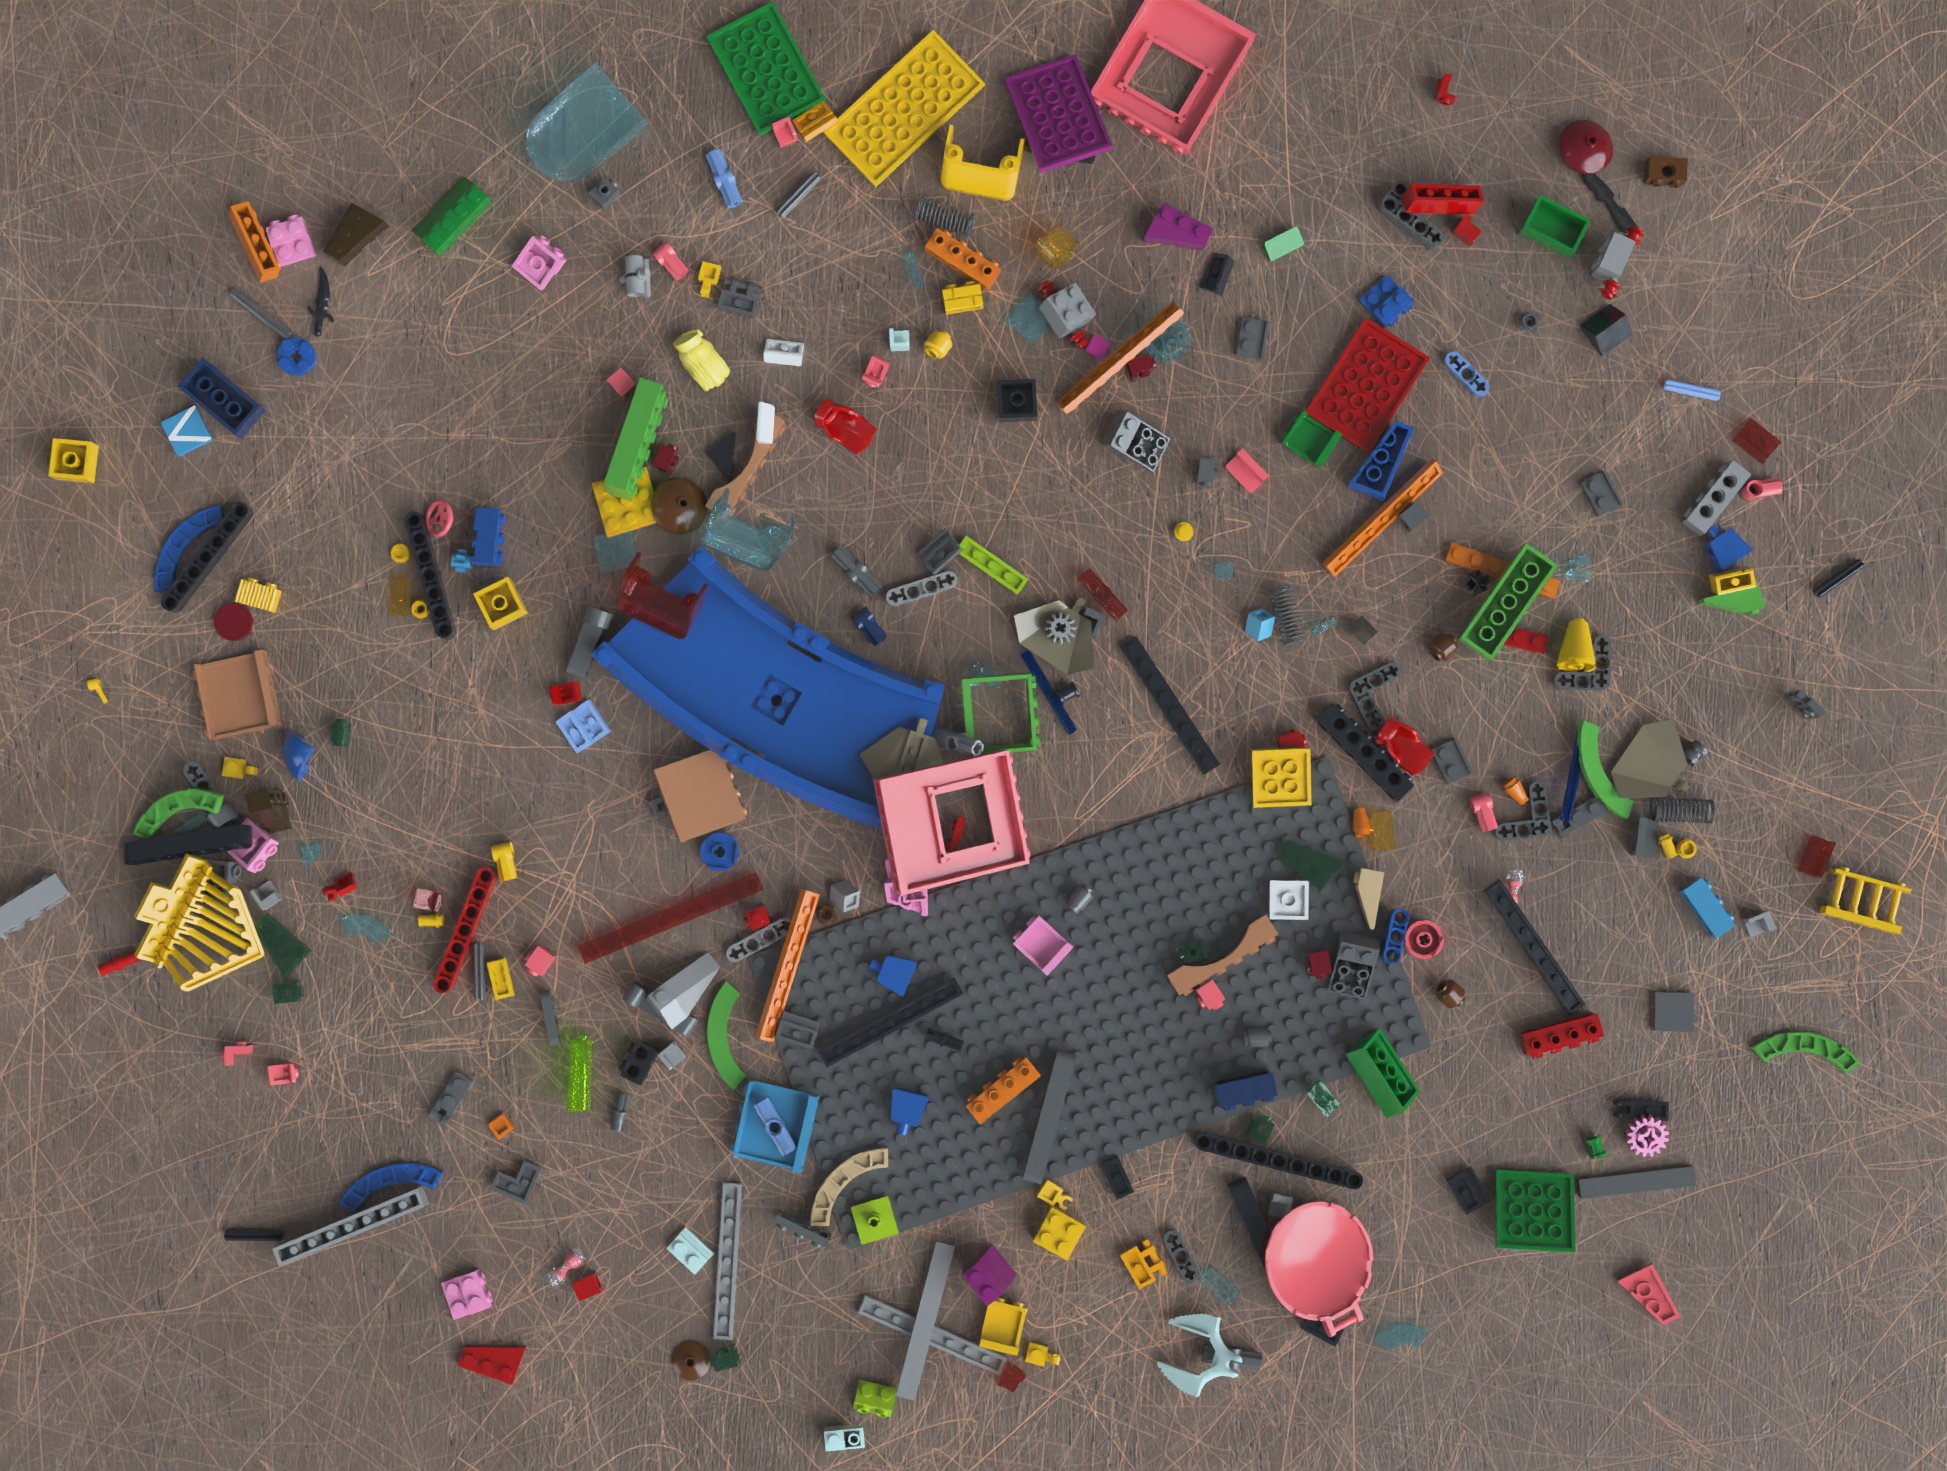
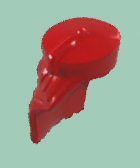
(844, 426)
(1404, 746)

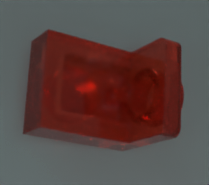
(427, 899)

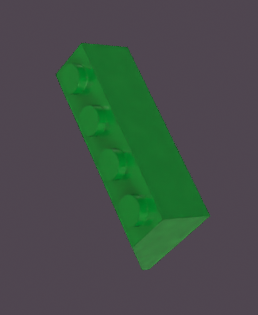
(452, 216)
(1383, 1073)

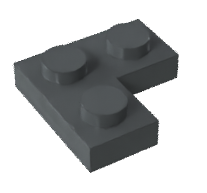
(520, 1187)

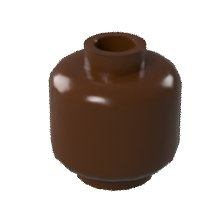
(1443, 647)
(1450, 993)

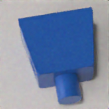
(1725, 547)
(894, 973)
(907, 1109)

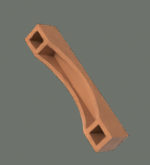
(738, 485)
(1256, 934)

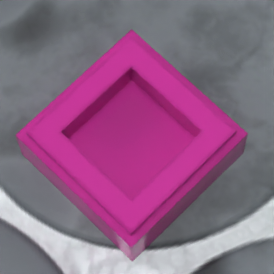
(1098, 347)

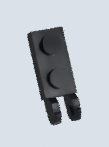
(1643, 1107)

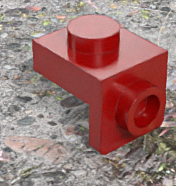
(1442, 86)
(565, 693)

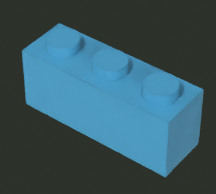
(1707, 907)

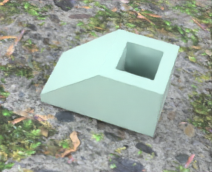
(843, 1437)

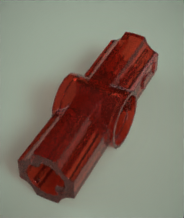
(1111, 603)

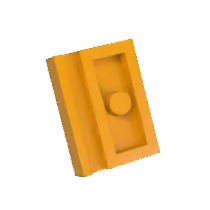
(815, 121)

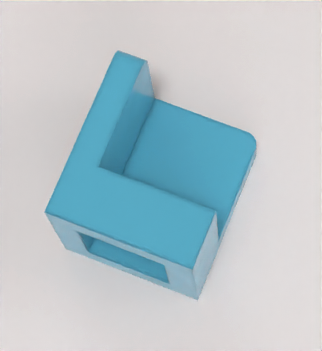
(1259, 624)

